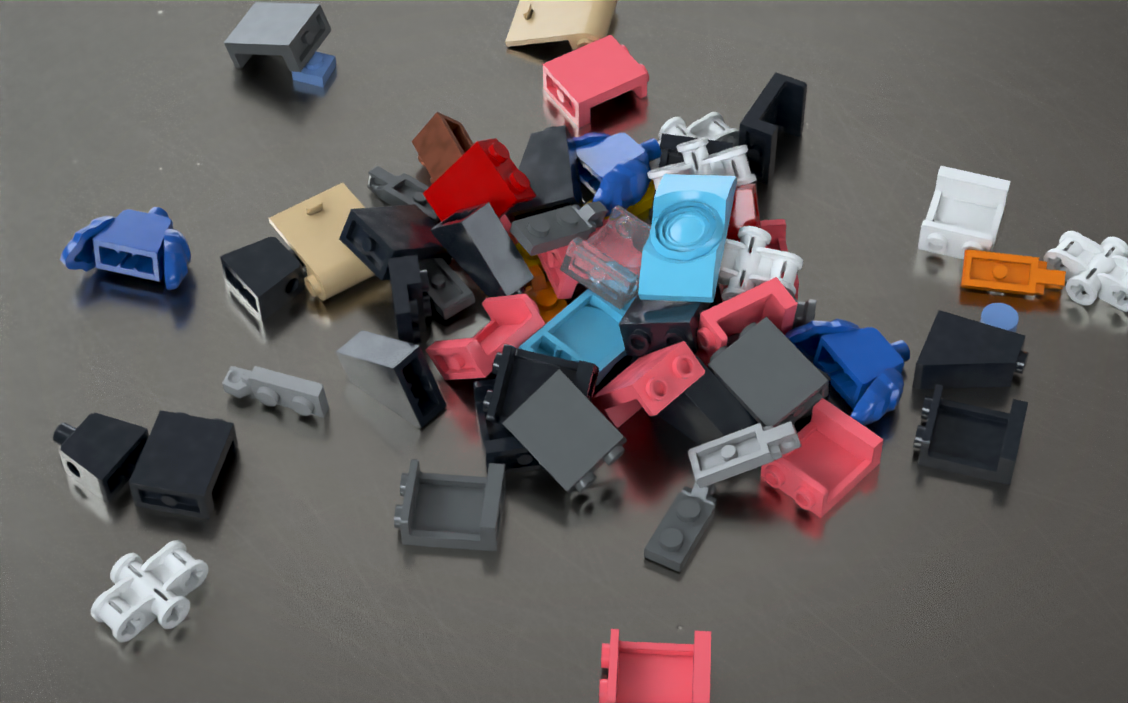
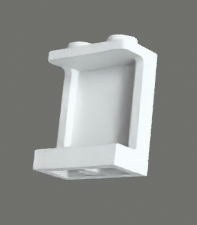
(963, 213)

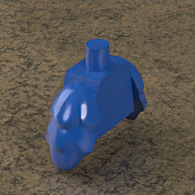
(615, 167)
(131, 245)
(859, 363)

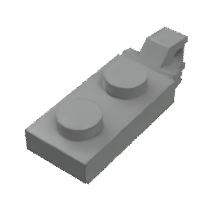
(277, 388)
(741, 452)

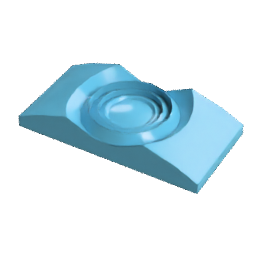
(686, 238)
(583, 332)

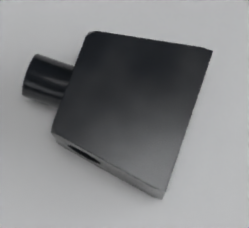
(264, 275)
(101, 452)

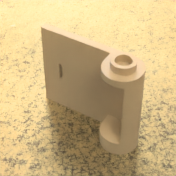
(561, 20)
(314, 234)

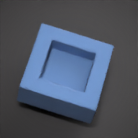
(316, 70)

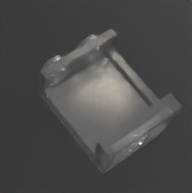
(610, 258)

